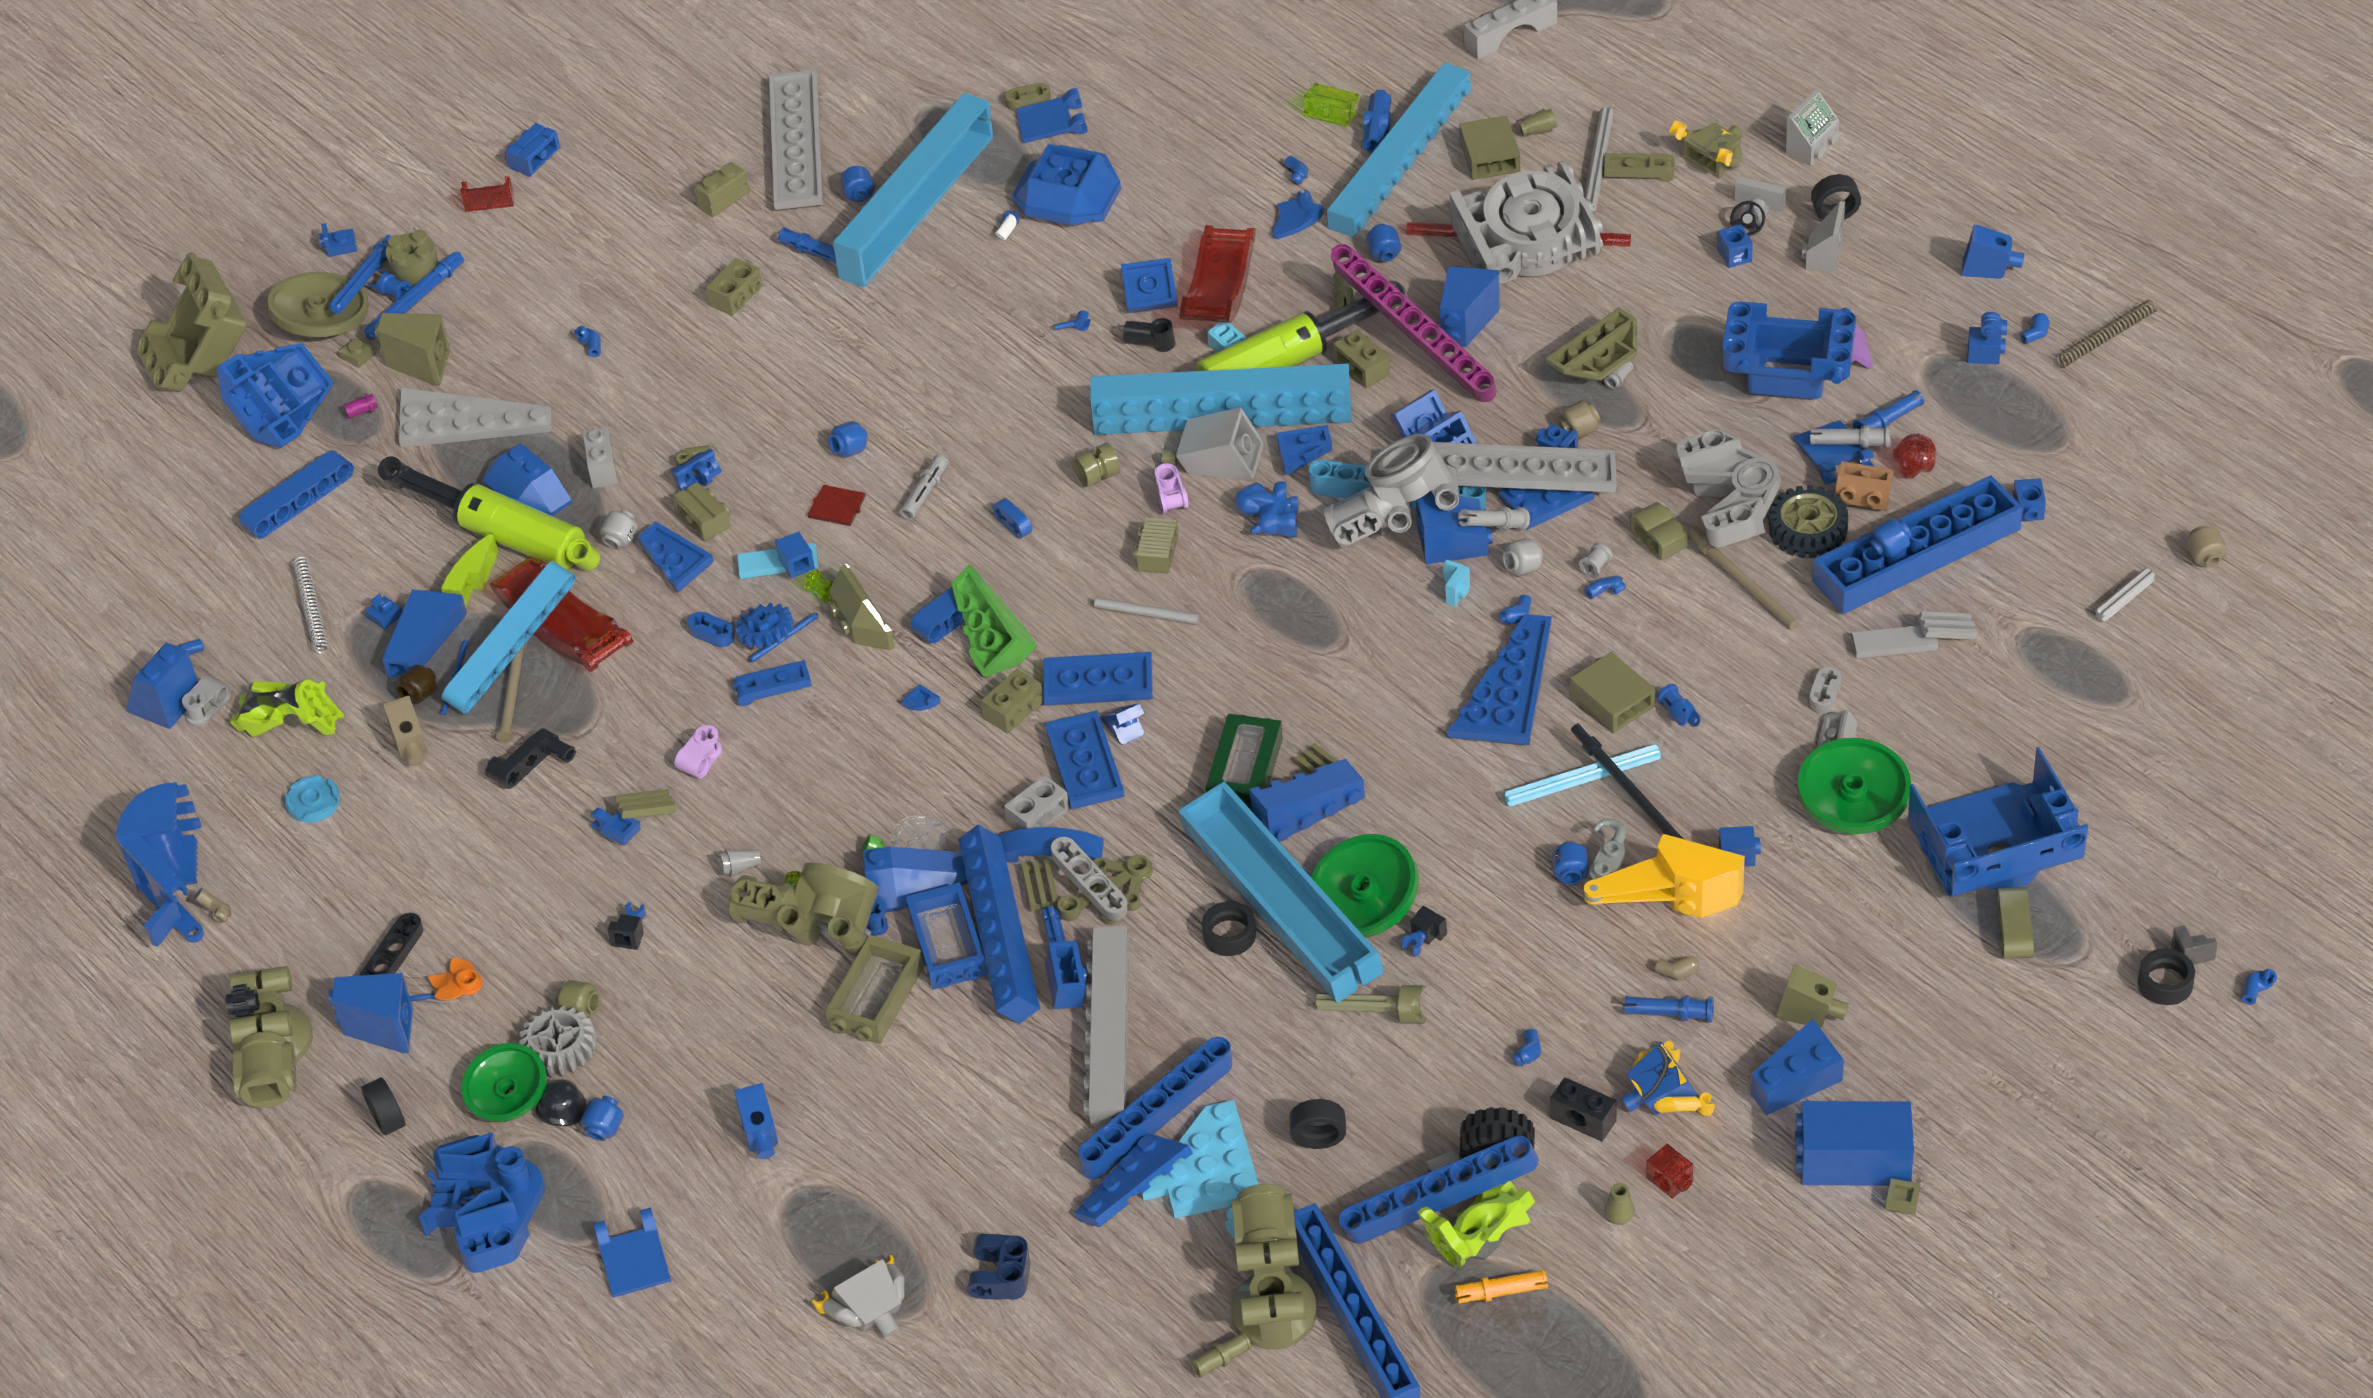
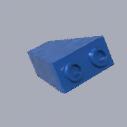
(422, 629)

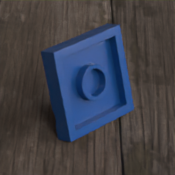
(1149, 285)

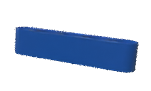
(296, 494)

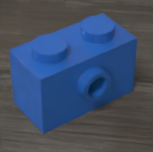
(1065, 975)

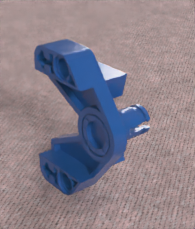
(495, 1221)

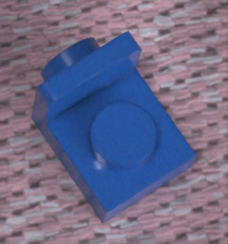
(337, 242)

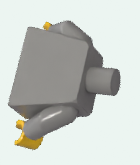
(867, 1298)

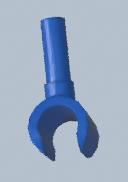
(1080, 323)

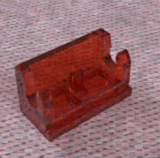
(488, 197)

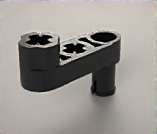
(513, 769)

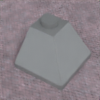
(1825, 242)

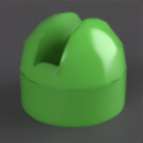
(872, 842)

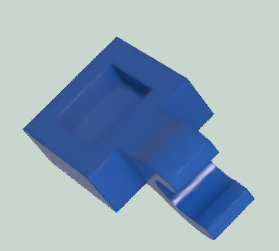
(614, 826)

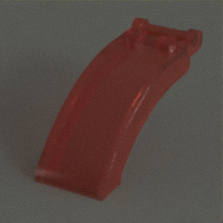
(1219, 275)
(572, 626)

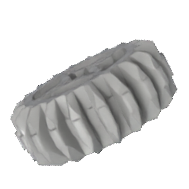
(574, 1035)

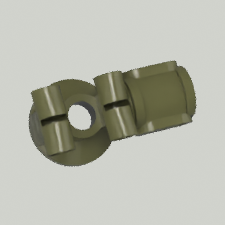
(822, 895)
(269, 1040)
(1267, 1245)

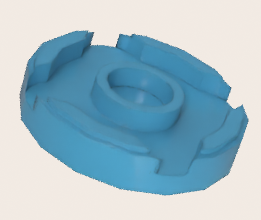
(312, 799)

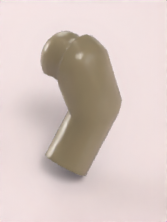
(1678, 970)

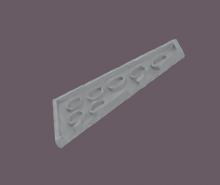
(449, 418)

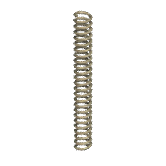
(2094, 334)

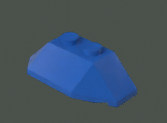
(526, 479)

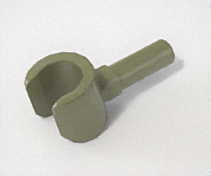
(1169, 456)

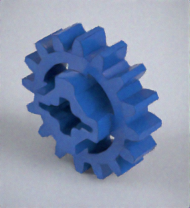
(764, 625)

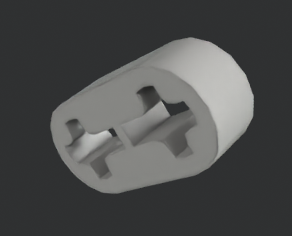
(1830, 691)

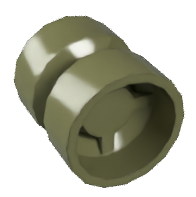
(1094, 465)

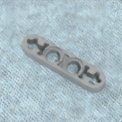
(1086, 880)

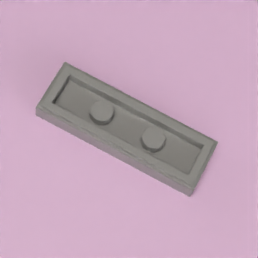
(1892, 642)

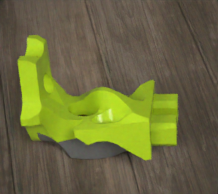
(1489, 1213)

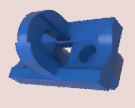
(701, 462)

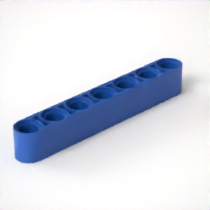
(1155, 1107)
(1453, 1190)

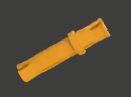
(1502, 1286)

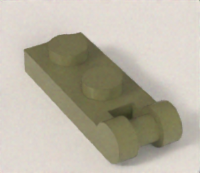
(1639, 165)

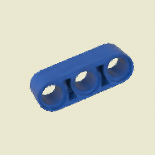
(938, 618)

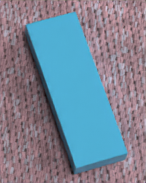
(765, 563)

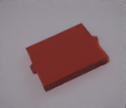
(836, 505)

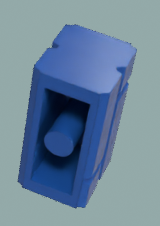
(532, 149)

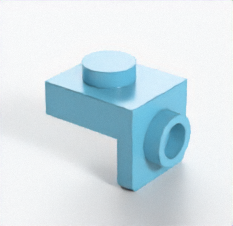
(1457, 581)

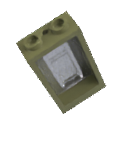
(874, 989)

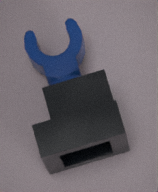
(629, 928)
(1424, 929)

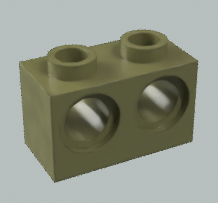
(734, 286)

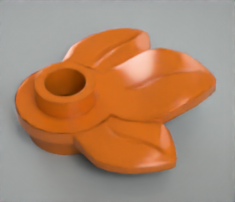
(459, 981)

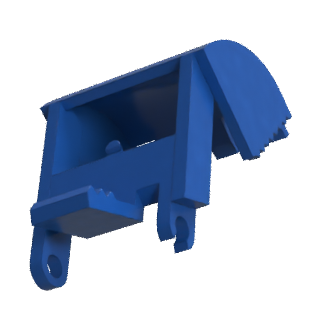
(162, 856)

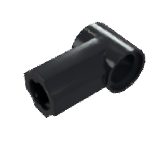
(1158, 333)

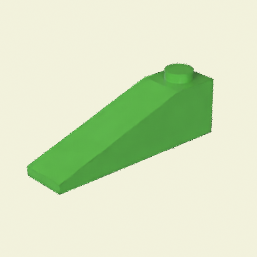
(993, 630)

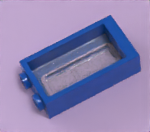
(946, 936)

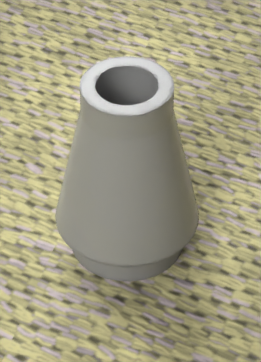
(737, 861)

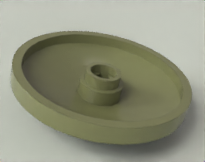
(303, 306)

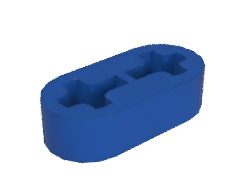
(1012, 518)
(712, 627)

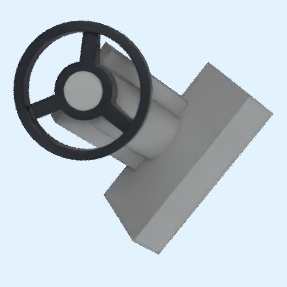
(1757, 201)

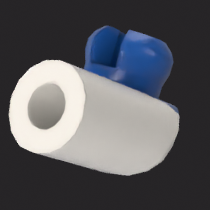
(1010, 220)

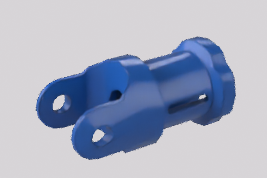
(390, 285)
(1679, 708)

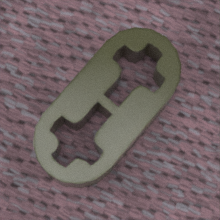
(1027, 95)

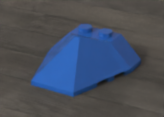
(273, 391)

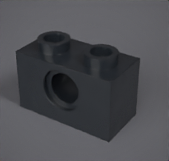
(1583, 1109)

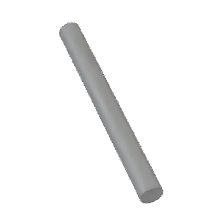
(1145, 610)

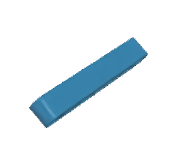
(1346, 479)
(508, 637)

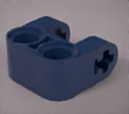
(1016, 1268)

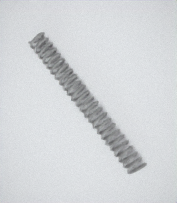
(305, 602)

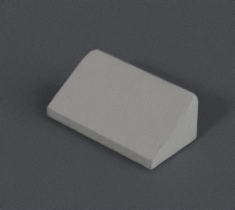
(1837, 726)

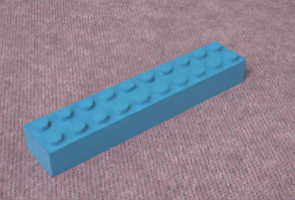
(913, 190)
(1265, 394)
(1281, 892)

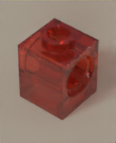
(1669, 1171)

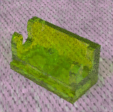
(1330, 104)

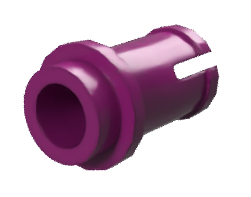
(361, 405)

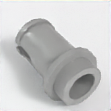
(1616, 378)

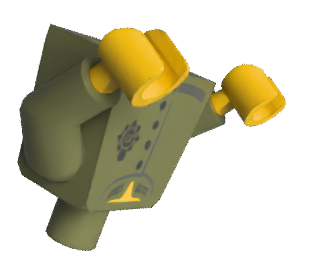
(1711, 147)

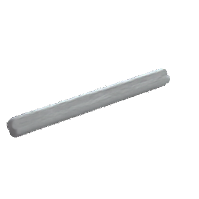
(1598, 156)

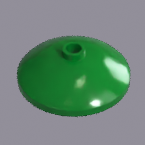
(499, 1071)

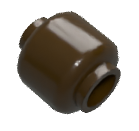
(416, 683)

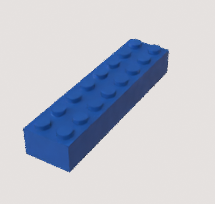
(1939, 537)

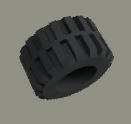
(1492, 1127)

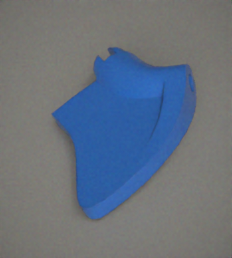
(1297, 215)

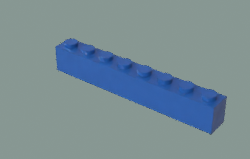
(999, 924)
(1353, 1306)

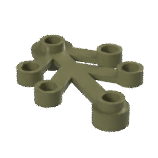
(1134, 870)

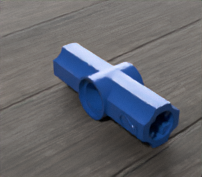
(1376, 120)

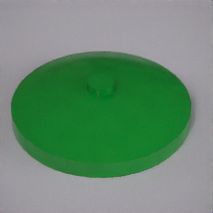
(1854, 785)
(1369, 881)

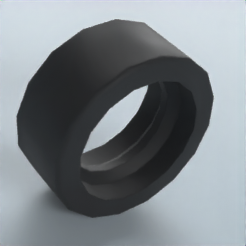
(1833, 184)
(1228, 945)
(2162, 993)
(383, 1106)
(1317, 1136)

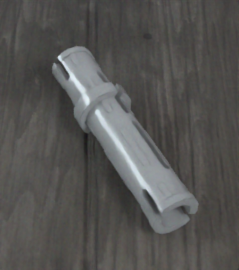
(936, 468)

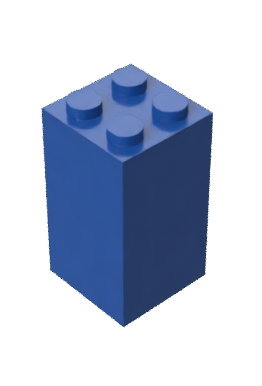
(1854, 1142)

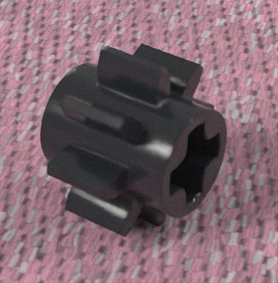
(242, 1001)

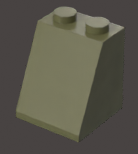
(414, 345)

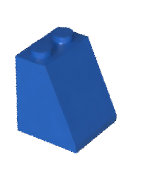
(1468, 302)
(1444, 537)
(162, 685)
(374, 1009)

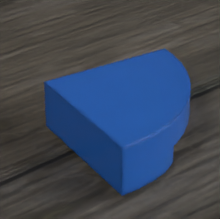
(920, 699)

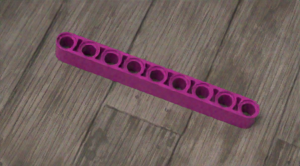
(1420, 331)

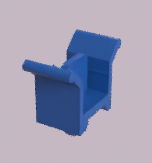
(447, 1199)

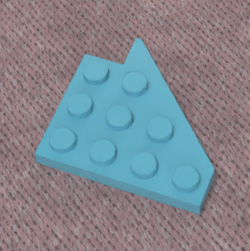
(1214, 1170)

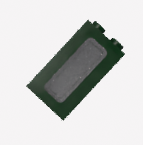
(1246, 754)

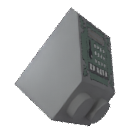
(1811, 129)

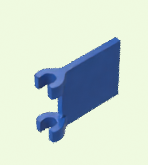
(1051, 117)
(1828, 456)
(633, 1259)

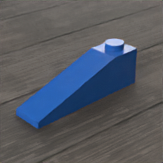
(911, 871)

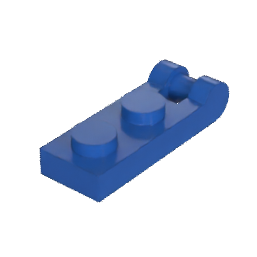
(771, 682)

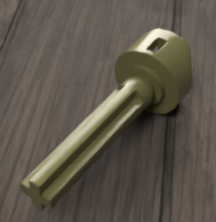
(1406, 1003)

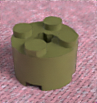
(411, 256)

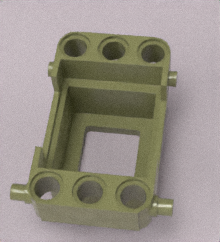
(197, 333)

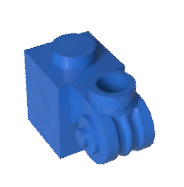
(1986, 341)

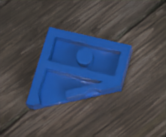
(1303, 446)

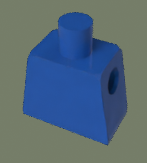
(1989, 254)
(757, 1120)

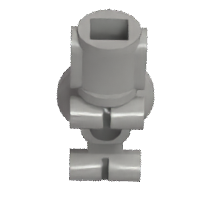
(1397, 477)

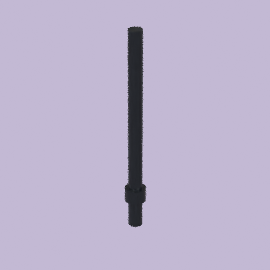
(1593, 748)

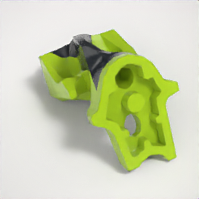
(271, 701)

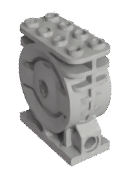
(1530, 210)

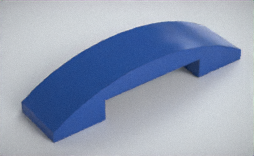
(1038, 842)

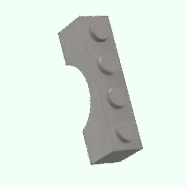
(1486, 33)

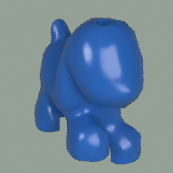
(1274, 510)

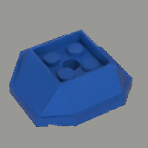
(1068, 186)

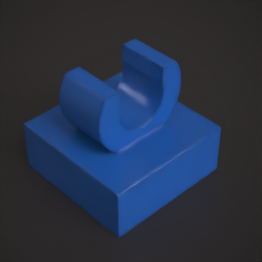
(383, 611)

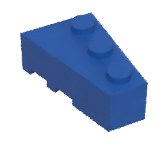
(1797, 1070)

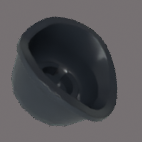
(561, 1103)

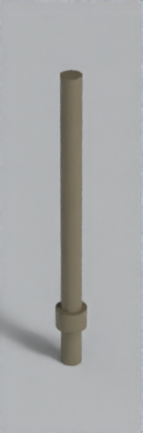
(1707, 549)

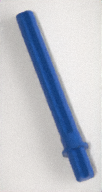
(443, 270)
(360, 277)

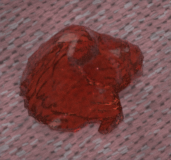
(1915, 454)

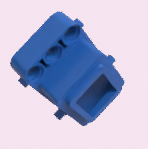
(1757, 339)

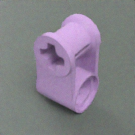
(1170, 488)
(699, 752)

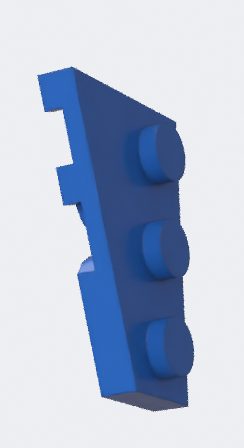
(674, 555)

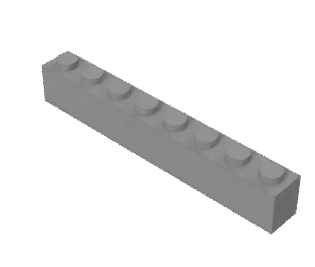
(1108, 1024)

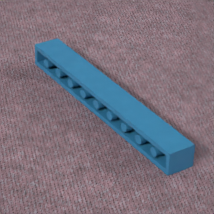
(1399, 150)

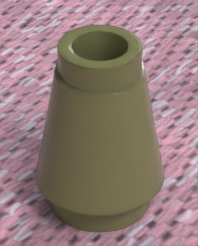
(1539, 122)
(1619, 1206)

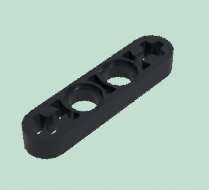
(395, 935)

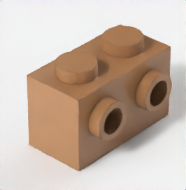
(1864, 485)

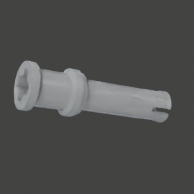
(1864, 436)
(1502, 518)

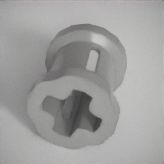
(1599, 555)

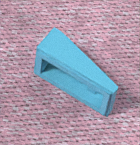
(1221, 334)

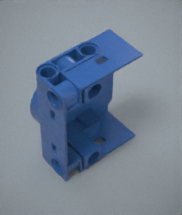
(2028, 818)

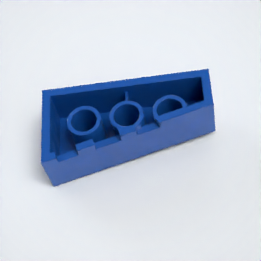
(1307, 798)

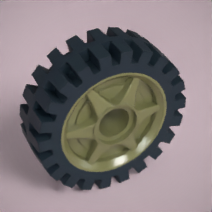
(1808, 521)

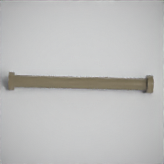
(505, 734)

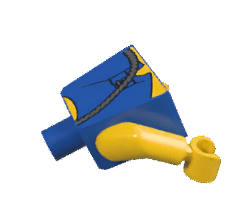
(1663, 1084)

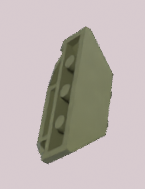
(1599, 348)
(857, 612)

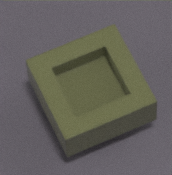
(357, 352)
(1903, 1196)

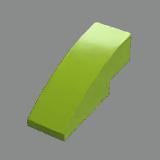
(472, 569)

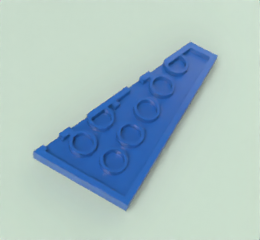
(1508, 693)

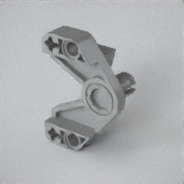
(1723, 468)

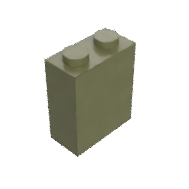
(1489, 147)
(1612, 692)

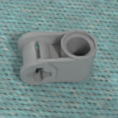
(205, 700)

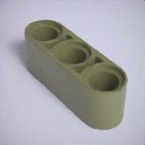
(2015, 922)

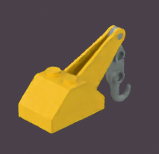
(1685, 873)

